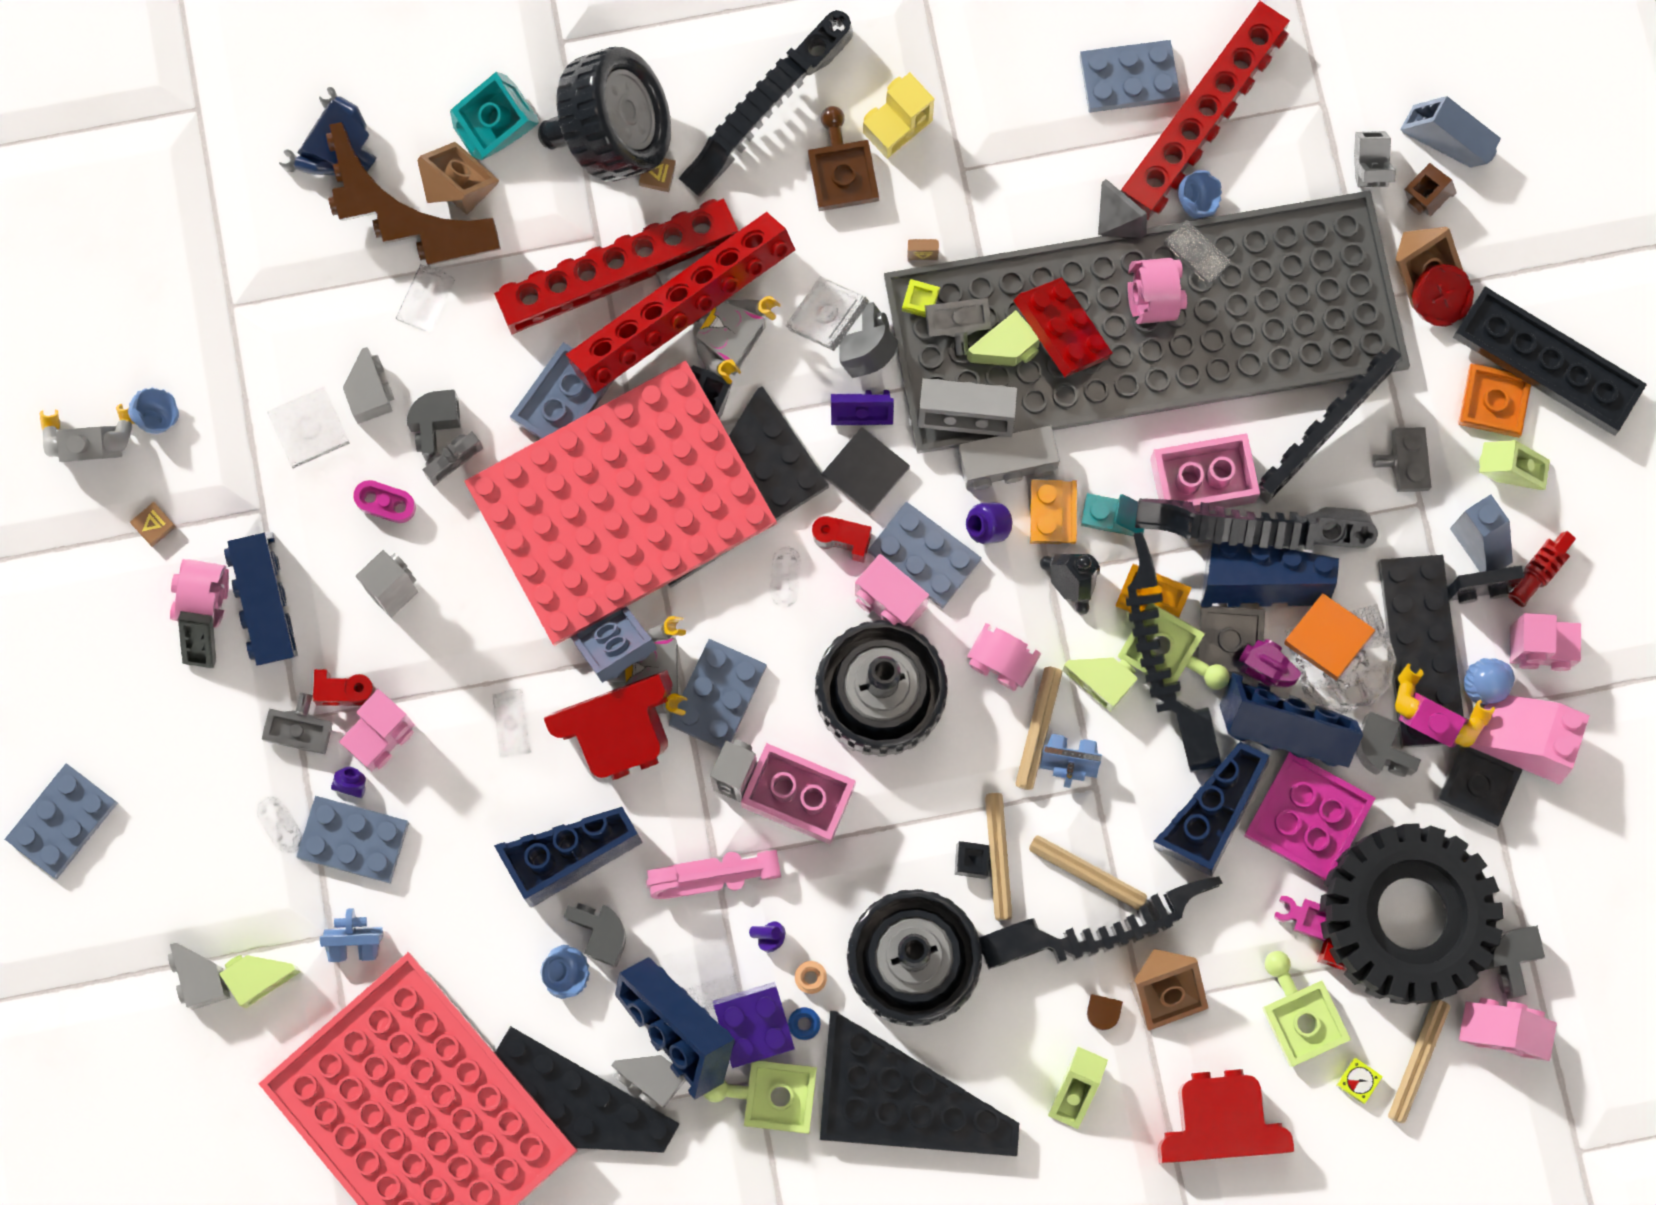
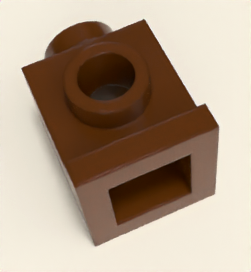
(1432, 183)

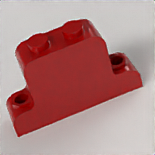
(617, 726)
(1222, 1121)

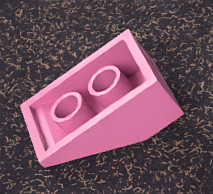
(1534, 736)

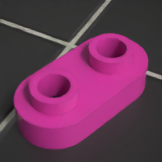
(386, 500)

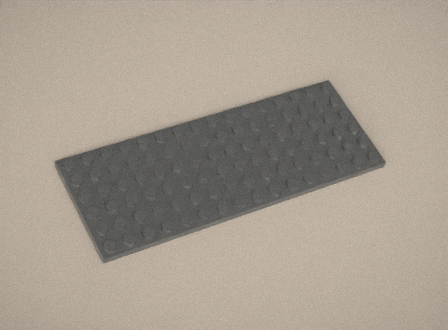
(1290, 312)

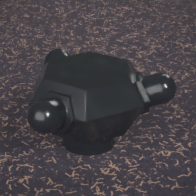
(1073, 577)

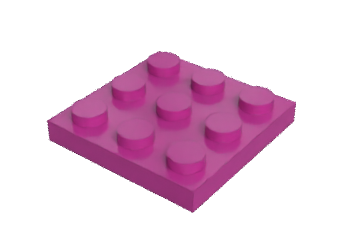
(1309, 816)

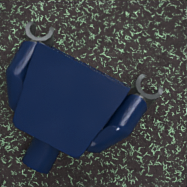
(315, 153)

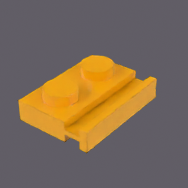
(1053, 511)
(1173, 593)

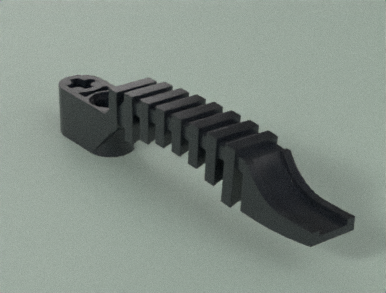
(791, 71)
(1181, 519)
(1194, 724)
(1026, 938)

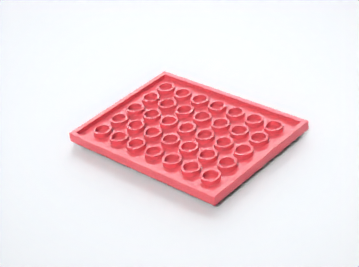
(620, 502)
(415, 1102)

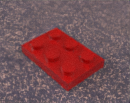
(1063, 327)

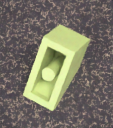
(1006, 343)
(1514, 464)
(1102, 678)
(255, 977)
(1078, 1087)

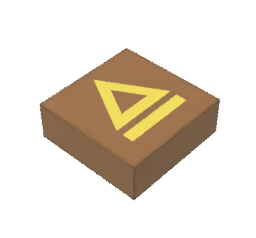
(660, 177)
(923, 249)
(152, 524)

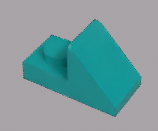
(1111, 514)

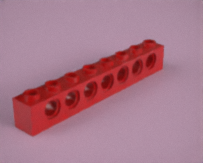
(1261, 23)
(608, 280)
(680, 302)

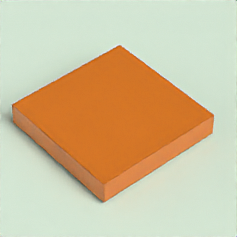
(1494, 401)
(1329, 637)

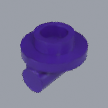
(350, 782)
(769, 936)

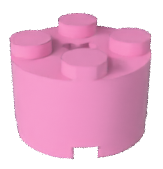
(1156, 290)
(200, 589)
(1003, 656)

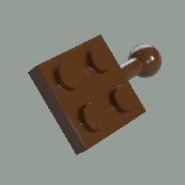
(842, 172)

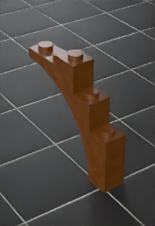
(361, 196)

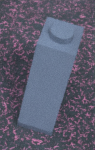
(1451, 131)
(1485, 535)

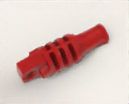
(1542, 567)

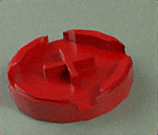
(1442, 295)

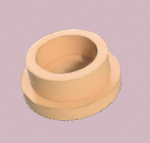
(803, 969)

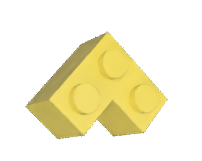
(902, 117)

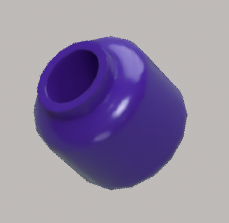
(989, 523)

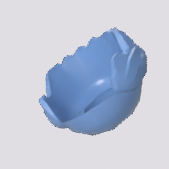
(1200, 194)
(153, 410)
(1489, 681)
(565, 972)

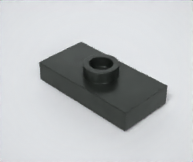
(197, 639)

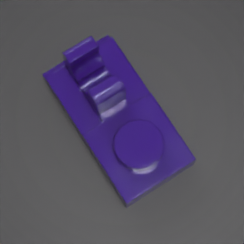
(862, 409)

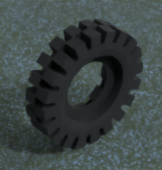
(1354, 923)

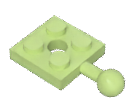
(1183, 643)
(1285, 1012)
(759, 1108)

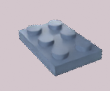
(1129, 76)
(555, 398)
(926, 553)
(614, 644)
(718, 694)
(61, 821)
(352, 839)

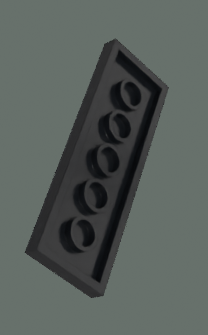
(1550, 361)
(1335, 416)
(1421, 633)

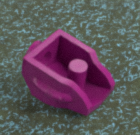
(1269, 665)

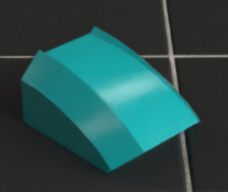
(492, 116)

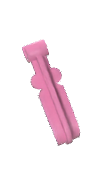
(711, 874)

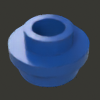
(798, 1014)

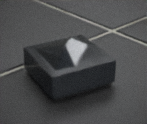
(972, 860)

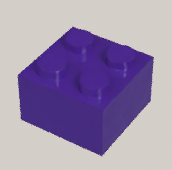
(755, 1023)

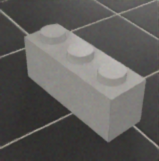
(967, 407)
(1008, 458)
(388, 582)
(733, 769)

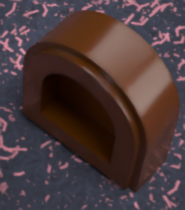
(1103, 1012)

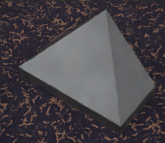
(1120, 214)

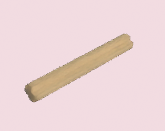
(1038, 728)
(998, 856)
(1087, 872)
(1419, 1061)

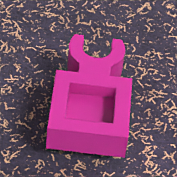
(1306, 917)

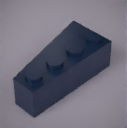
(1266, 576)
(261, 598)
(1288, 724)
(1210, 818)
(567, 853)
(677, 1025)

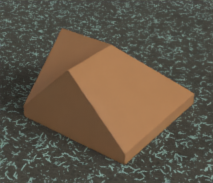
(454, 176)
(1423, 250)
(1168, 988)

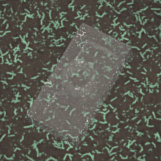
(1197, 252)

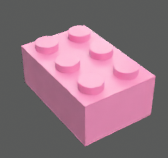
(1207, 472)
(798, 793)

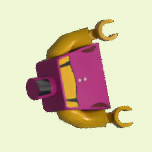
(1435, 719)

